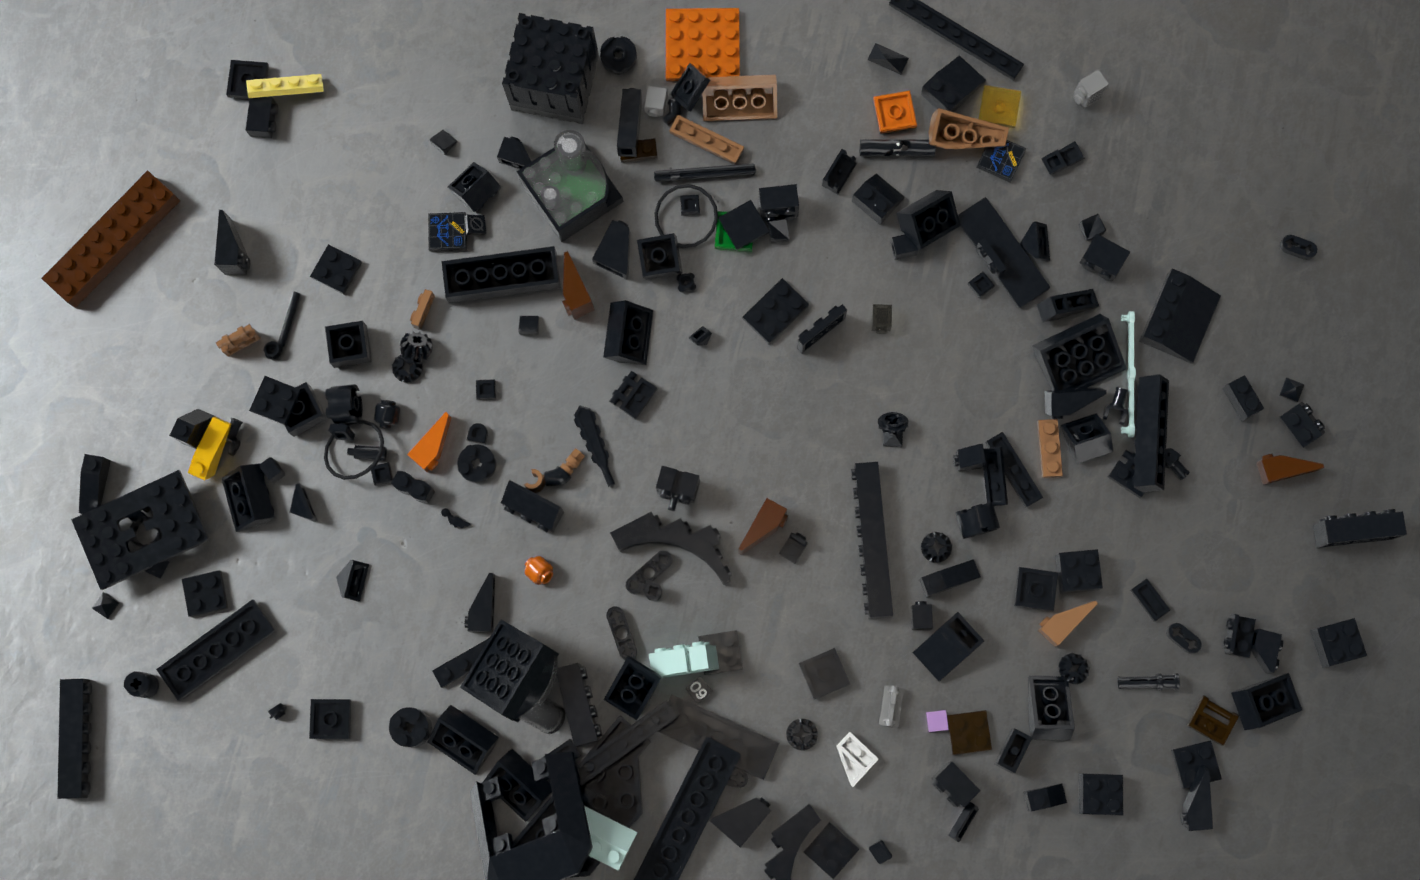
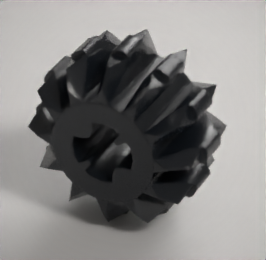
(416, 346)

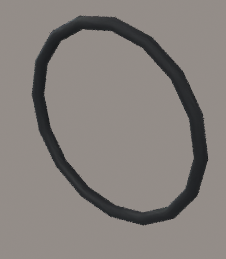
(696, 188)
(370, 467)

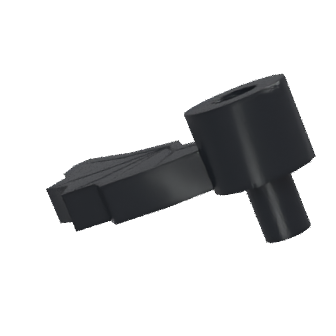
(456, 521)

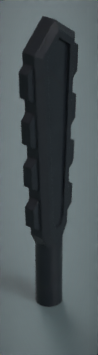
(590, 432)

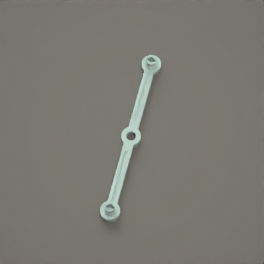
(1131, 374)

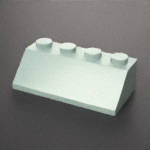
(609, 839)

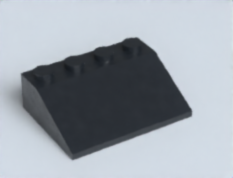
(1180, 316)
(1080, 355)

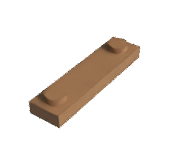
(706, 139)

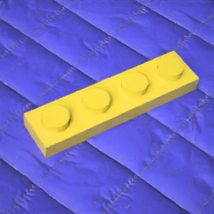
(284, 86)

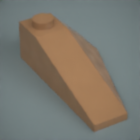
(959, 131)

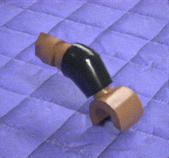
(557, 476)

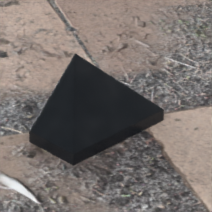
(888, 58)
(1037, 241)
(301, 504)
(352, 580)

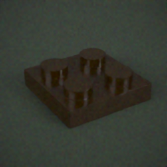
(969, 732)

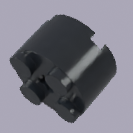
(344, 404)
(977, 520)
(420, 731)

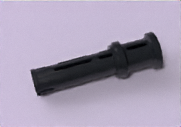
(1158, 681)

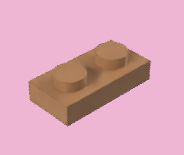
(419, 316)

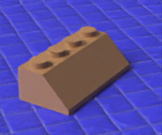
(740, 98)

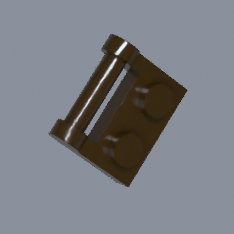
(1208, 725)

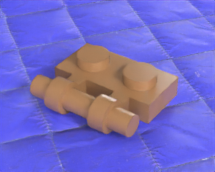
(238, 340)

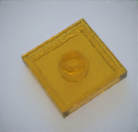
(999, 106)

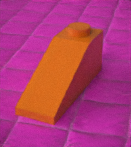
(429, 448)

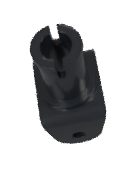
(1117, 403)
(235, 426)
(1174, 464)

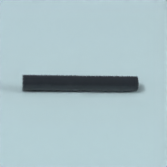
(288, 319)

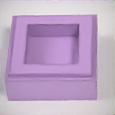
(937, 721)

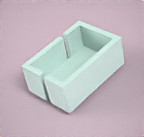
(684, 659)

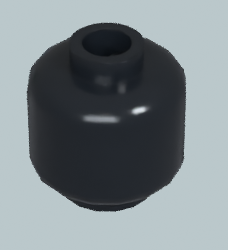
(386, 413)

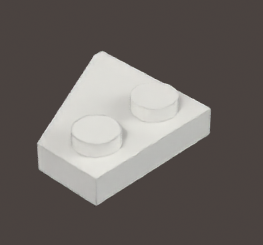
(855, 758)

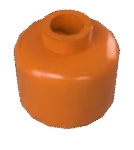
(538, 570)

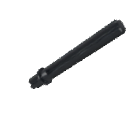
(704, 172)

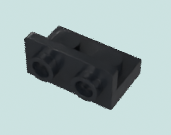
(1239, 636)

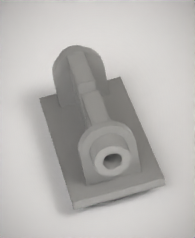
(891, 706)

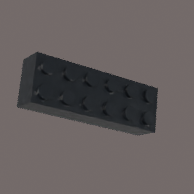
(501, 274)

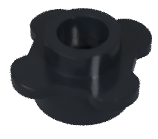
(681, 278)

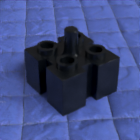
(676, 486)

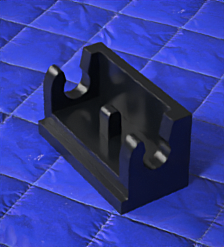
(839, 172)

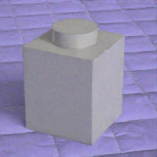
(655, 101)

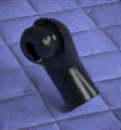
(674, 110)

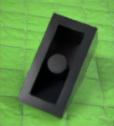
(513, 153)
(969, 458)
(1045, 797)

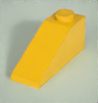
(210, 449)

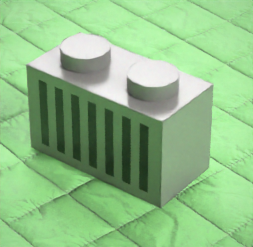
(1090, 89)

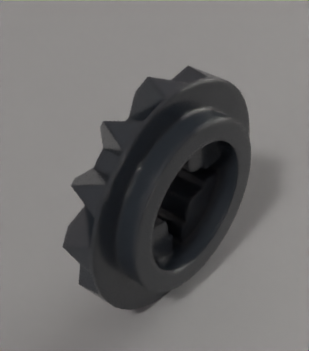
(403, 375)
(898, 421)
(931, 554)
(1073, 677)
(795, 728)

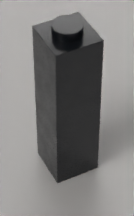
(629, 122)

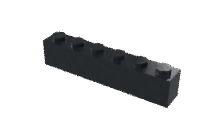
(1151, 433)
(74, 738)

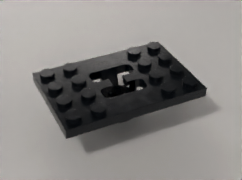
(173, 517)

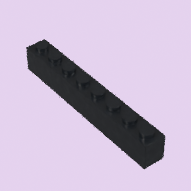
(873, 540)

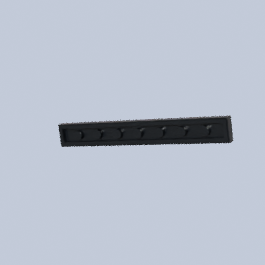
(959, 36)

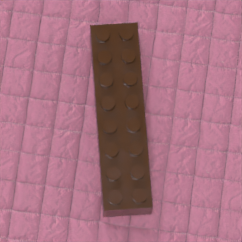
(110, 239)

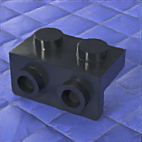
(1303, 424)

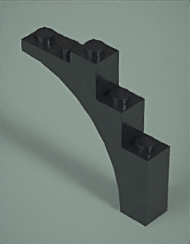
(701, 543)
(790, 837)

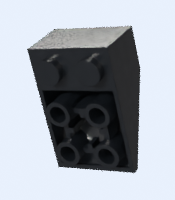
(948, 646)

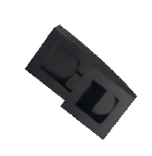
(1062, 158)

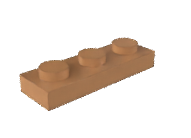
(1049, 448)

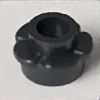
(272, 345)
(277, 711)

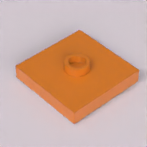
(895, 112)

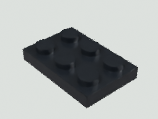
(775, 311)
(821, 328)

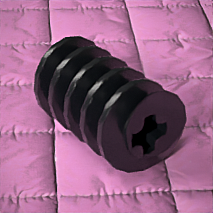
(141, 684)

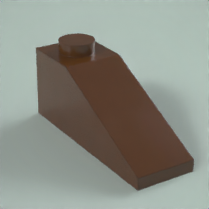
(1283, 467)

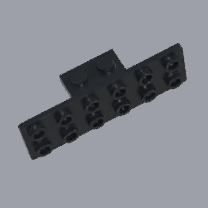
(1002, 253)

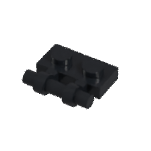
(638, 397)
(1123, 474)

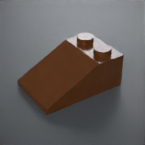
(577, 299)
(765, 524)

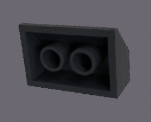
(929, 218)
(628, 333)
(247, 497)
(531, 507)
(462, 739)
(519, 786)

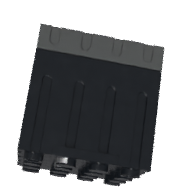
(551, 68)

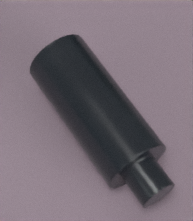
(366, 452)

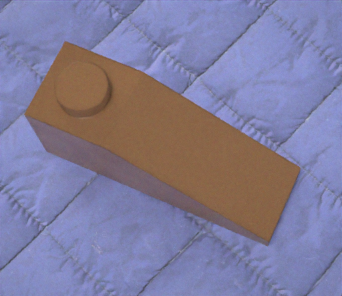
(1061, 625)

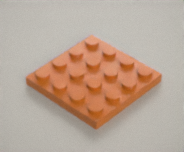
(704, 39)

